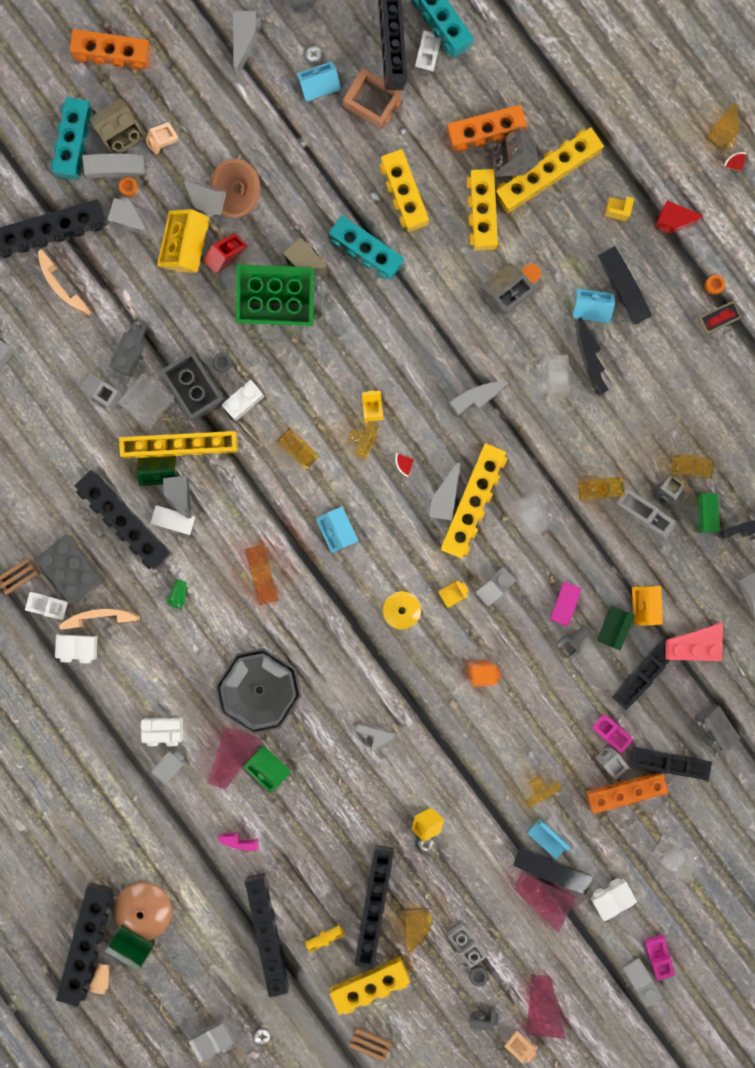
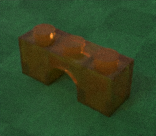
(261, 574)

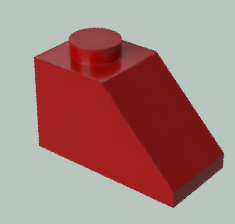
(675, 217)
(224, 252)

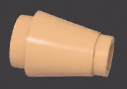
(100, 979)

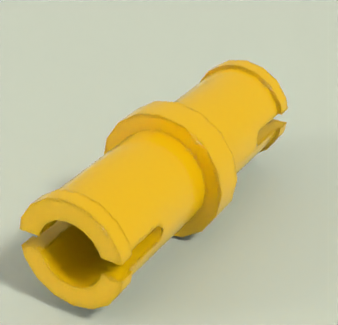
(325, 938)

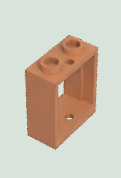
(356, 88)

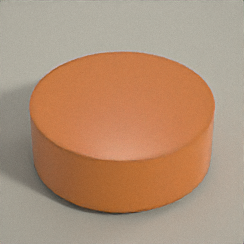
(128, 187)
(532, 272)
(715, 284)

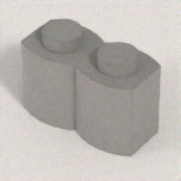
(212, 1040)

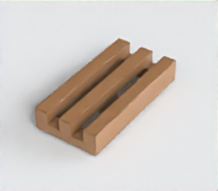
(3, 585)
(382, 1057)

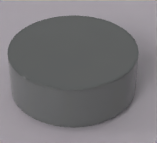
(222, 362)
(478, 975)

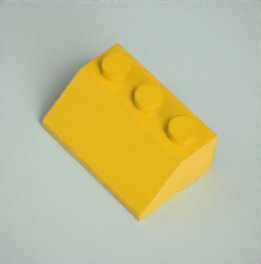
(183, 241)

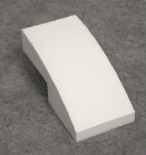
(428, 51)
(172, 520)
(46, 605)

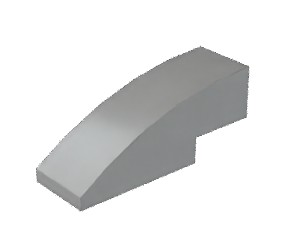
(113, 165)
(476, 396)
(646, 514)

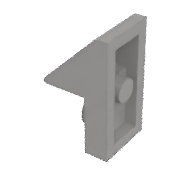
(495, 586)
(380, 735)

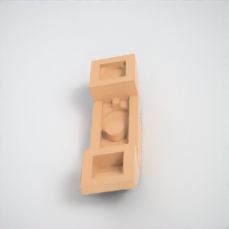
(48, 267)
(76, 621)

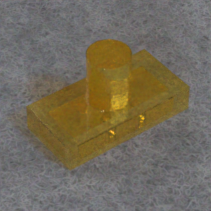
(364, 439)
(541, 791)

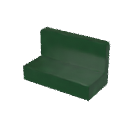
(153, 470)
(615, 628)
(129, 947)

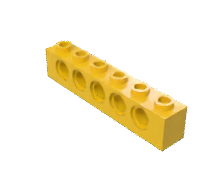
(586, 139)
(178, 444)
(487, 454)

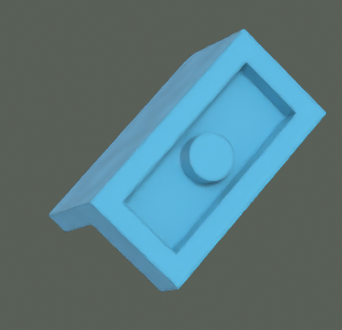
(319, 81)
(594, 305)
(336, 529)
(548, 838)

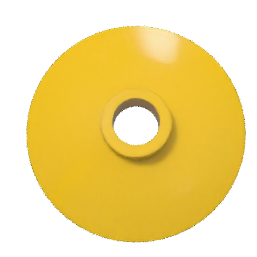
(398, 600)

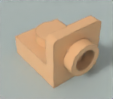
(160, 137)
(521, 1048)

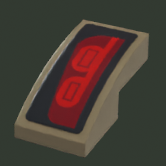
(719, 317)

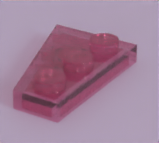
(231, 756)
(545, 899)
(543, 1009)

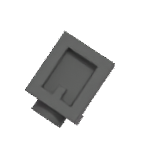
(669, 490)
(482, 1022)

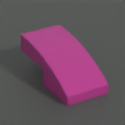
(565, 604)
(612, 733)
(233, 840)
(659, 957)

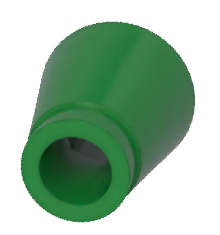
(177, 594)

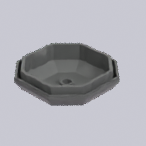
(256, 710)

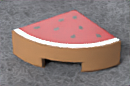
(735, 162)
(403, 464)

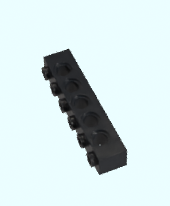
(392, 44)
(55, 220)
(160, 551)
(374, 906)
(267, 935)
(67, 991)

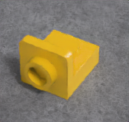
(453, 593)

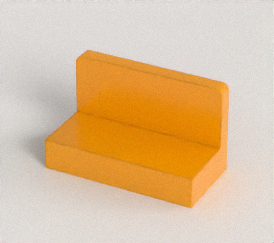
(647, 605)

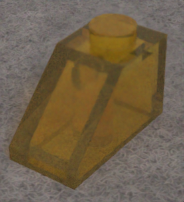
(725, 130)
(298, 448)
(692, 466)
(601, 489)
(417, 926)

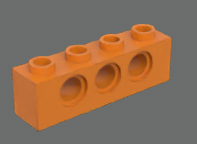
(82, 40)
(455, 130)
(482, 673)
(626, 792)

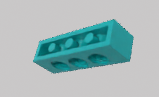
(453, 24)
(71, 168)
(345, 227)

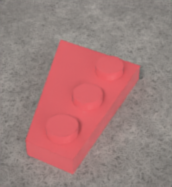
(698, 645)

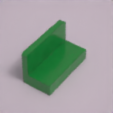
(708, 513)
(267, 769)

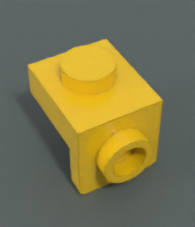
(372, 406)

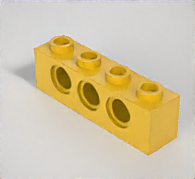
(397, 162)
(485, 180)
(375, 976)

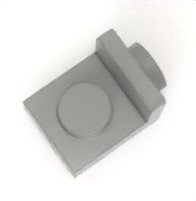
(612, 762)

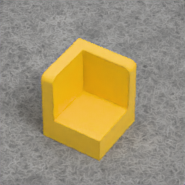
(619, 208)
(427, 824)

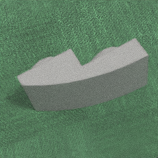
(466, 945)

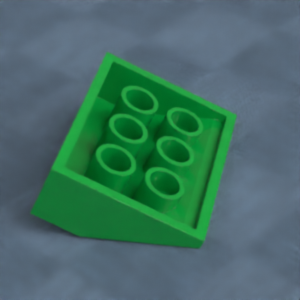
(274, 295)

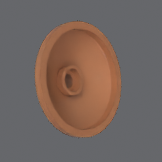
(230, 178)
(149, 900)

